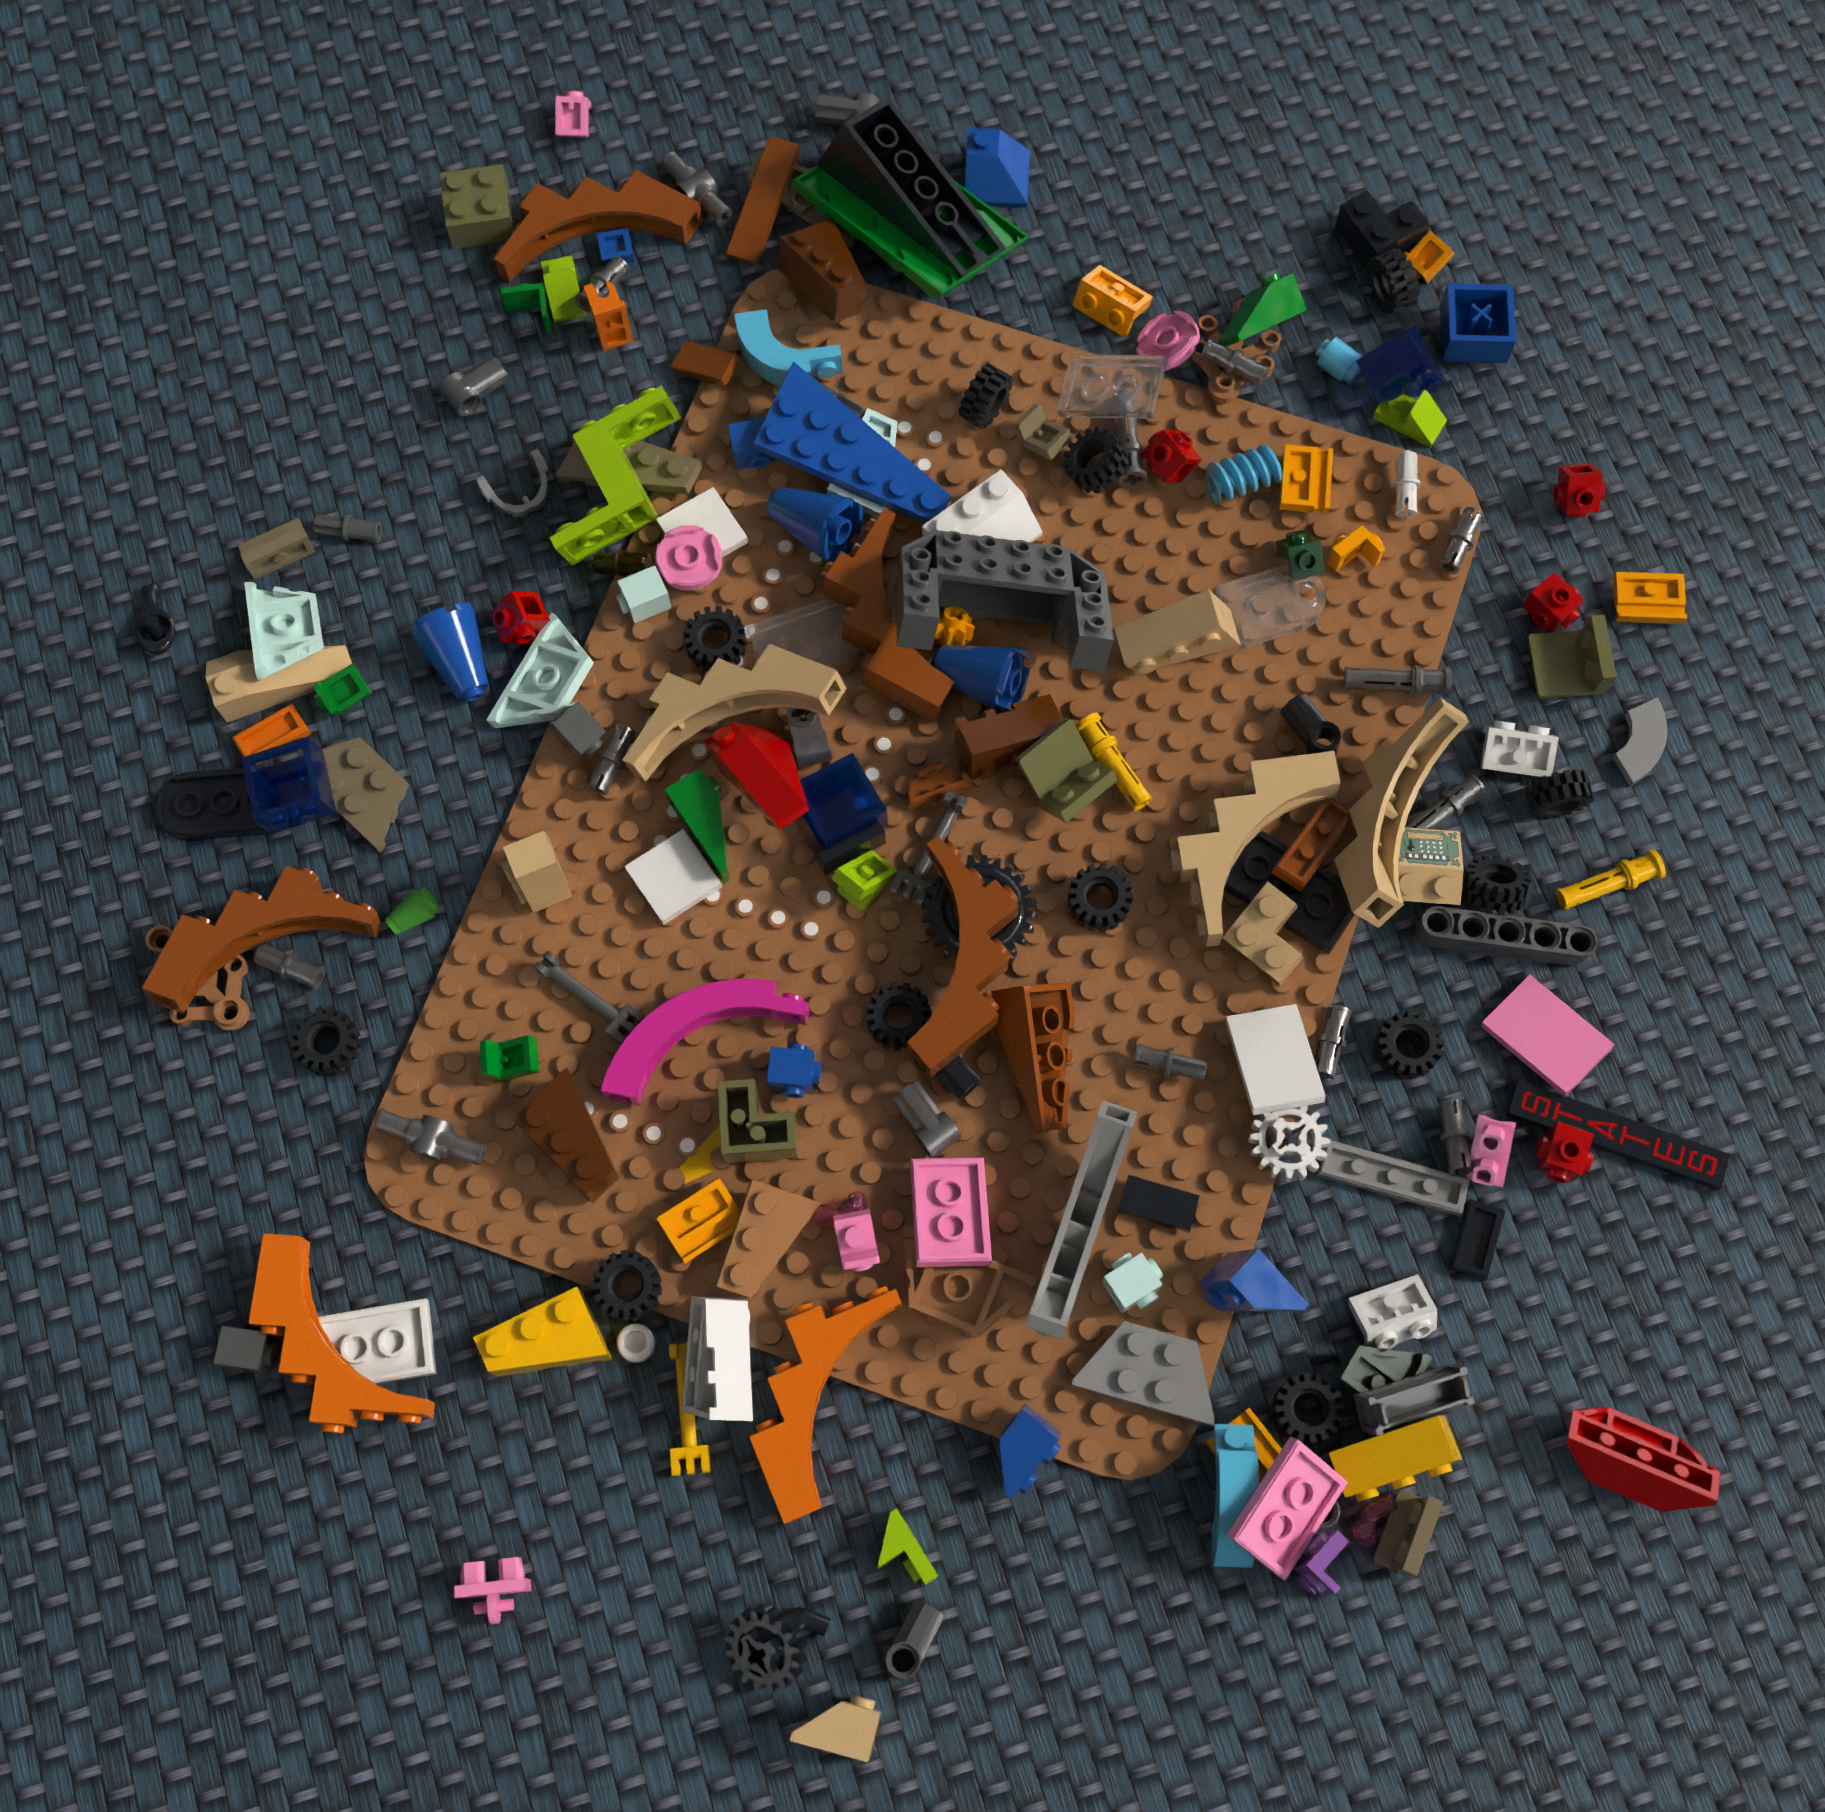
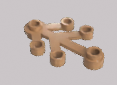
(1218, 378)
(221, 1003)

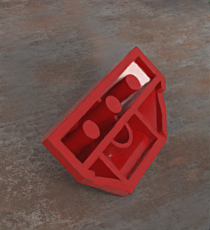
(1640, 1461)

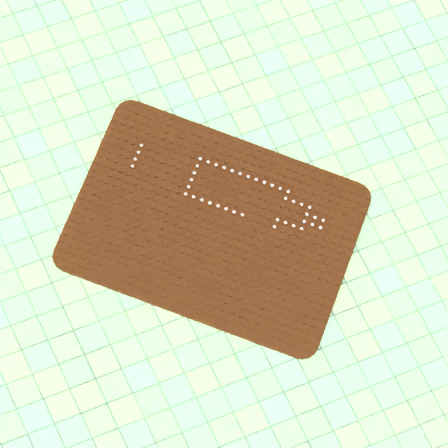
(783, 921)

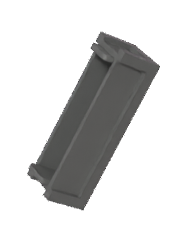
(1412, 1398)

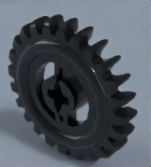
(942, 904)

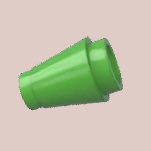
(412, 911)

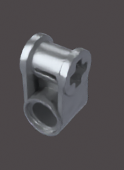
(808, 738)

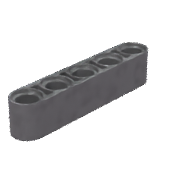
(1521, 930)

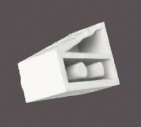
(718, 1360)

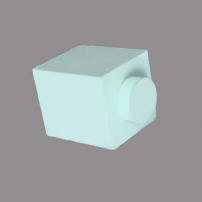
(643, 595)

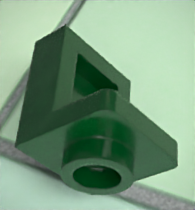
(1302, 553)

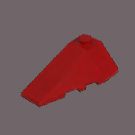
(761, 768)

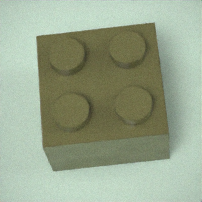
(477, 206)

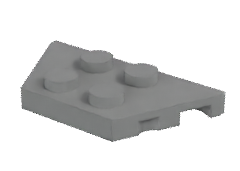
(1150, 1372)

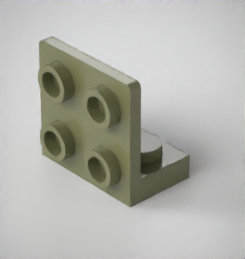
(1573, 661)
(1064, 772)

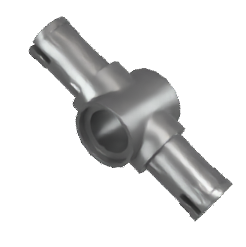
(697, 186)
(431, 1137)

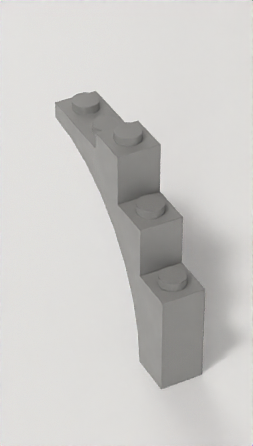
(1081, 1220)

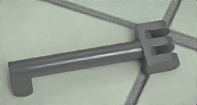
(915, 881)
(618, 1020)

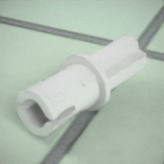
(1406, 484)

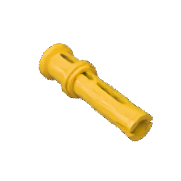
(1104, 748)
(1624, 875)

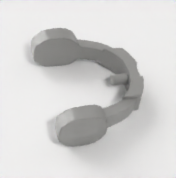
(528, 506)

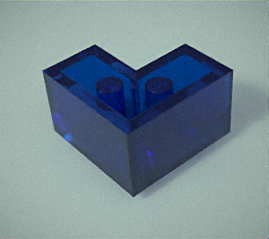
(1401, 364)

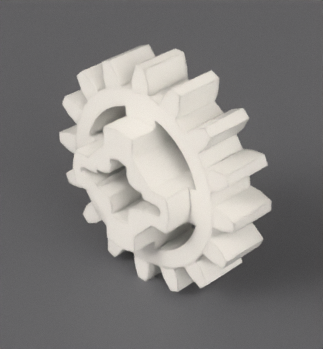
(1299, 1151)

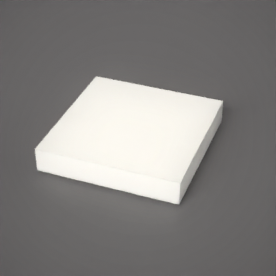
(712, 515)
(673, 876)

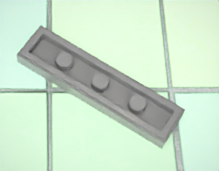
(1394, 1178)

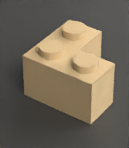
(1256, 934)

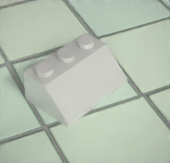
(990, 509)

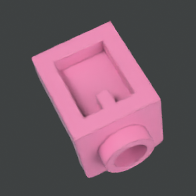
(572, 115)
(856, 1240)

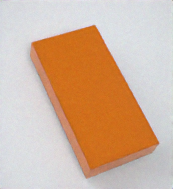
(272, 731)

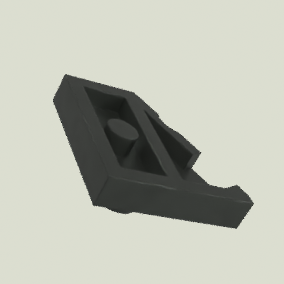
(1373, 1367)

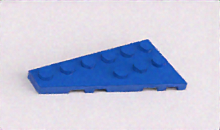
(831, 442)

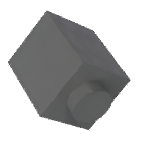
(577, 730)
(245, 1350)

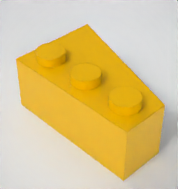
(544, 1337)
(1396, 1457)

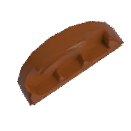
(933, 783)

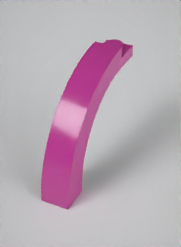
(684, 1014)

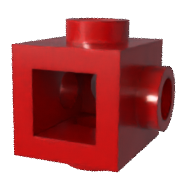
(1171, 455)
(1579, 490)
(1554, 604)
(519, 617)
(1565, 1153)

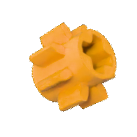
(954, 627)

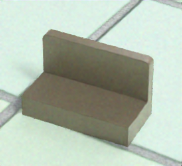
(276, 548)

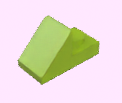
(562, 288)
(1414, 418)
(863, 878)
(899, 1540)

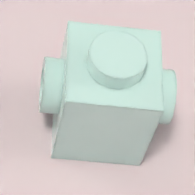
(1133, 1282)

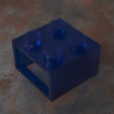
(290, 790)
(841, 801)

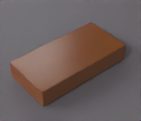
(705, 363)

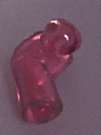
(855, 1202)
(1368, 1516)

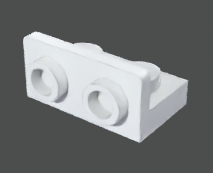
(1518, 750)
(1394, 1313)

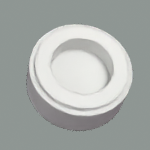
(636, 1343)

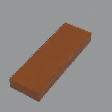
(1313, 844)

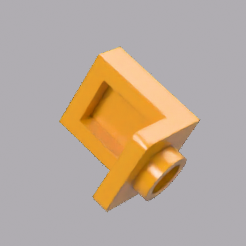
(1429, 257)
(1349, 547)

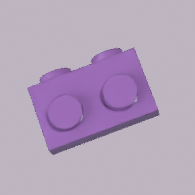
(1317, 1557)

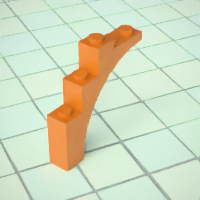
(285, 1303)
(786, 1446)

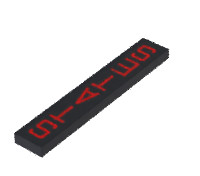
(1621, 1135)

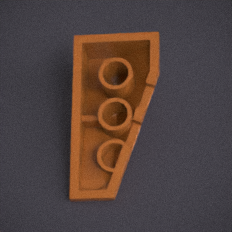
(1035, 1038)

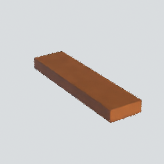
(763, 201)

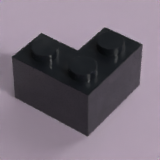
(1373, 232)

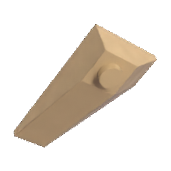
(239, 693)

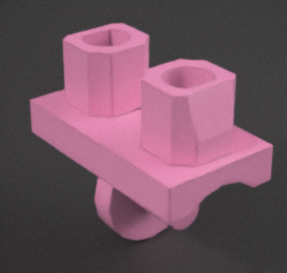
(1491, 1151)
(474, 1584)

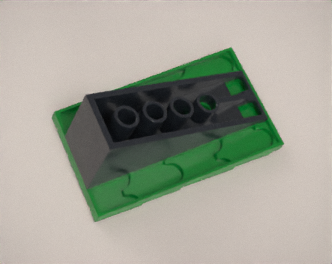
(904, 203)

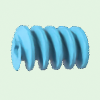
(1242, 470)

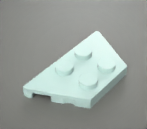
(282, 627)
(544, 679)

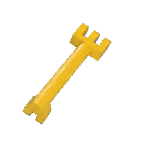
(687, 1423)

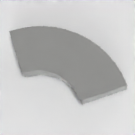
(1645, 741)

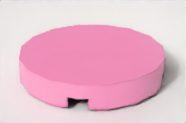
(1171, 336)
(688, 558)

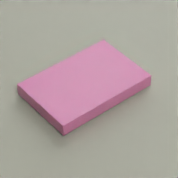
(1547, 1035)
(950, 1212)
(1287, 1508)

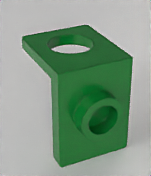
(527, 297)

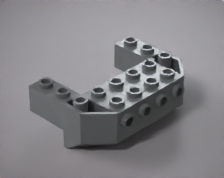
(1005, 583)

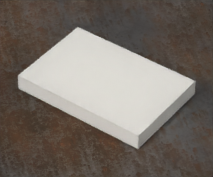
(1275, 1059)
(385, 1340)

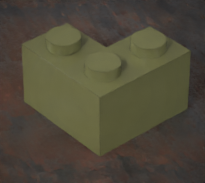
(750, 1135)

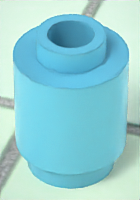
(1338, 360)

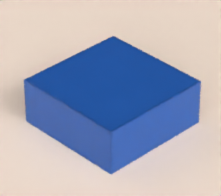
(614, 244)

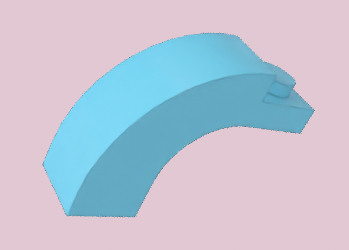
(772, 359)
(1235, 1483)

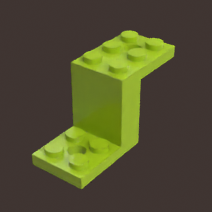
(603, 449)

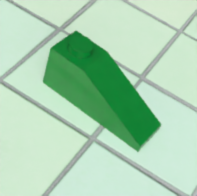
(1264, 307)
(700, 810)

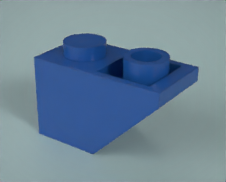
(1023, 1446)

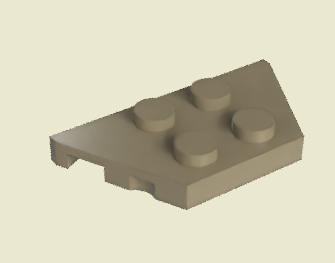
(364, 789)

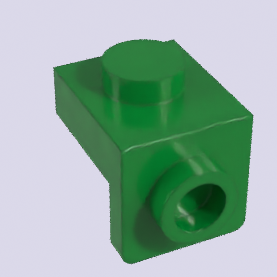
(341, 691)
(509, 1058)

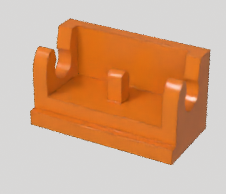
(609, 317)

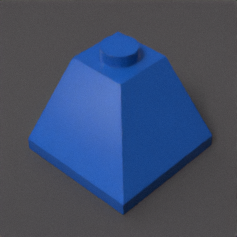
(996, 168)

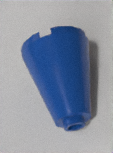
(817, 520)
(453, 649)
(985, 673)

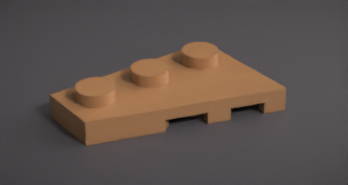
(761, 1236)

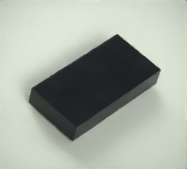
(851, 848)
(1158, 1203)
(1477, 1240)

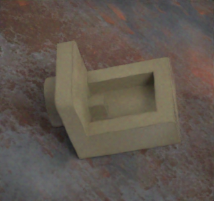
(1041, 434)

